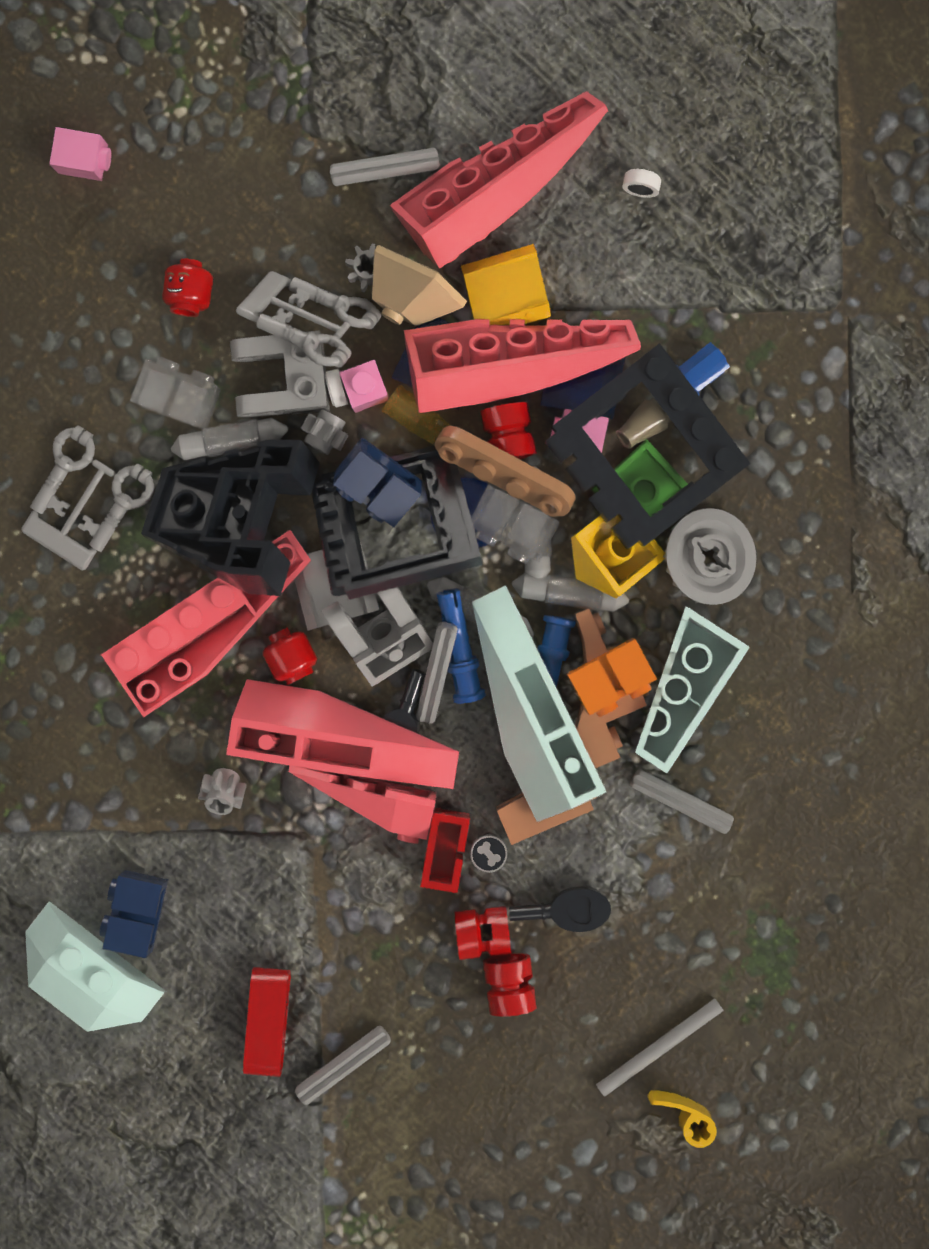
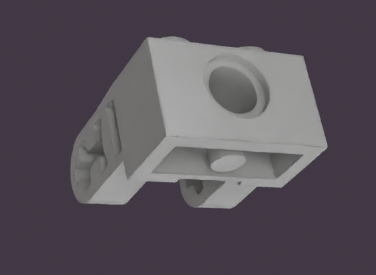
(305, 380)
(383, 642)

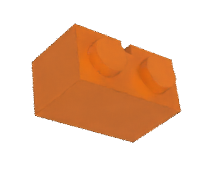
(611, 677)

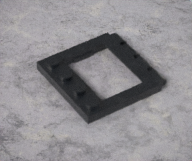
(689, 416)
(450, 519)

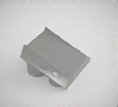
(315, 594)

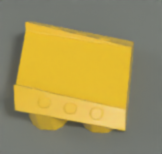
(507, 287)

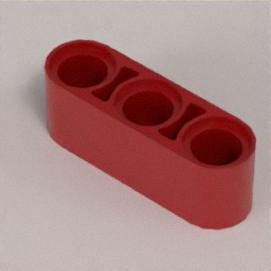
(266, 1021)

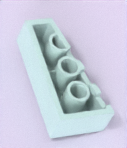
(691, 681)

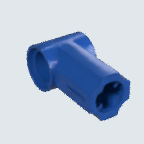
(704, 367)

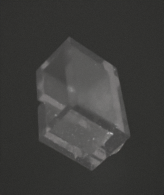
(175, 393)
(513, 524)

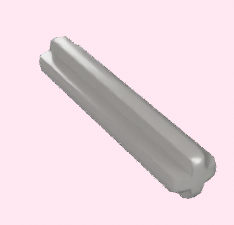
(384, 166)
(436, 672)
(682, 801)
(342, 1065)

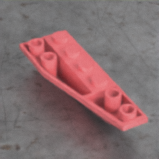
(192, 636)
(333, 736)

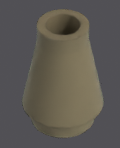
(643, 423)

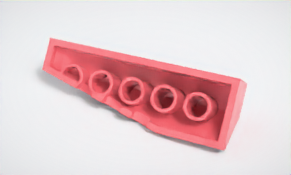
(478, 195)
(488, 363)

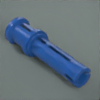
(555, 643)
(462, 663)

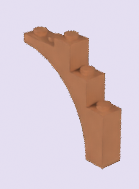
(596, 736)

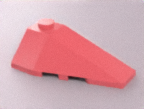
(388, 804)

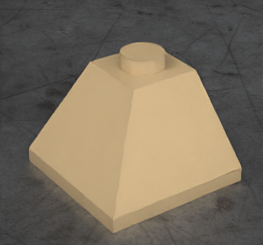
(411, 290)

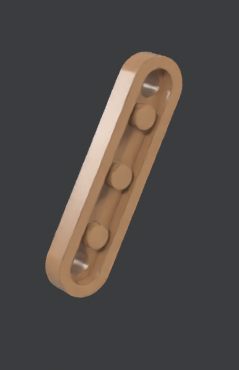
(504, 471)

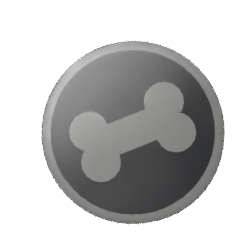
(488, 853)

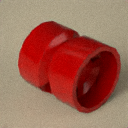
(507, 428)
(469, 933)
(510, 987)

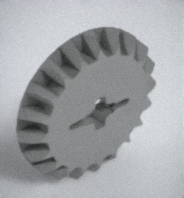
(733, 553)

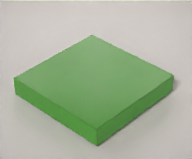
(649, 477)

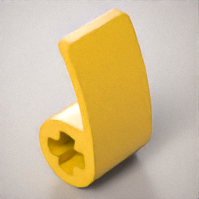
(690, 1113)

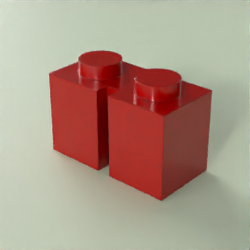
(442, 862)

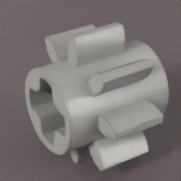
(356, 264)
(324, 431)
(222, 791)

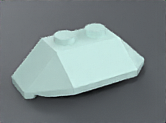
(83, 979)

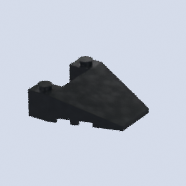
(222, 509)

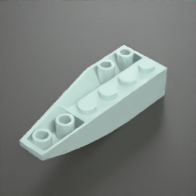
(531, 715)

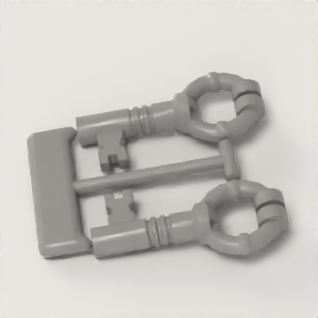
(272, 285)
(57, 540)

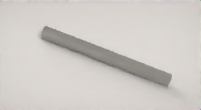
(659, 1047)

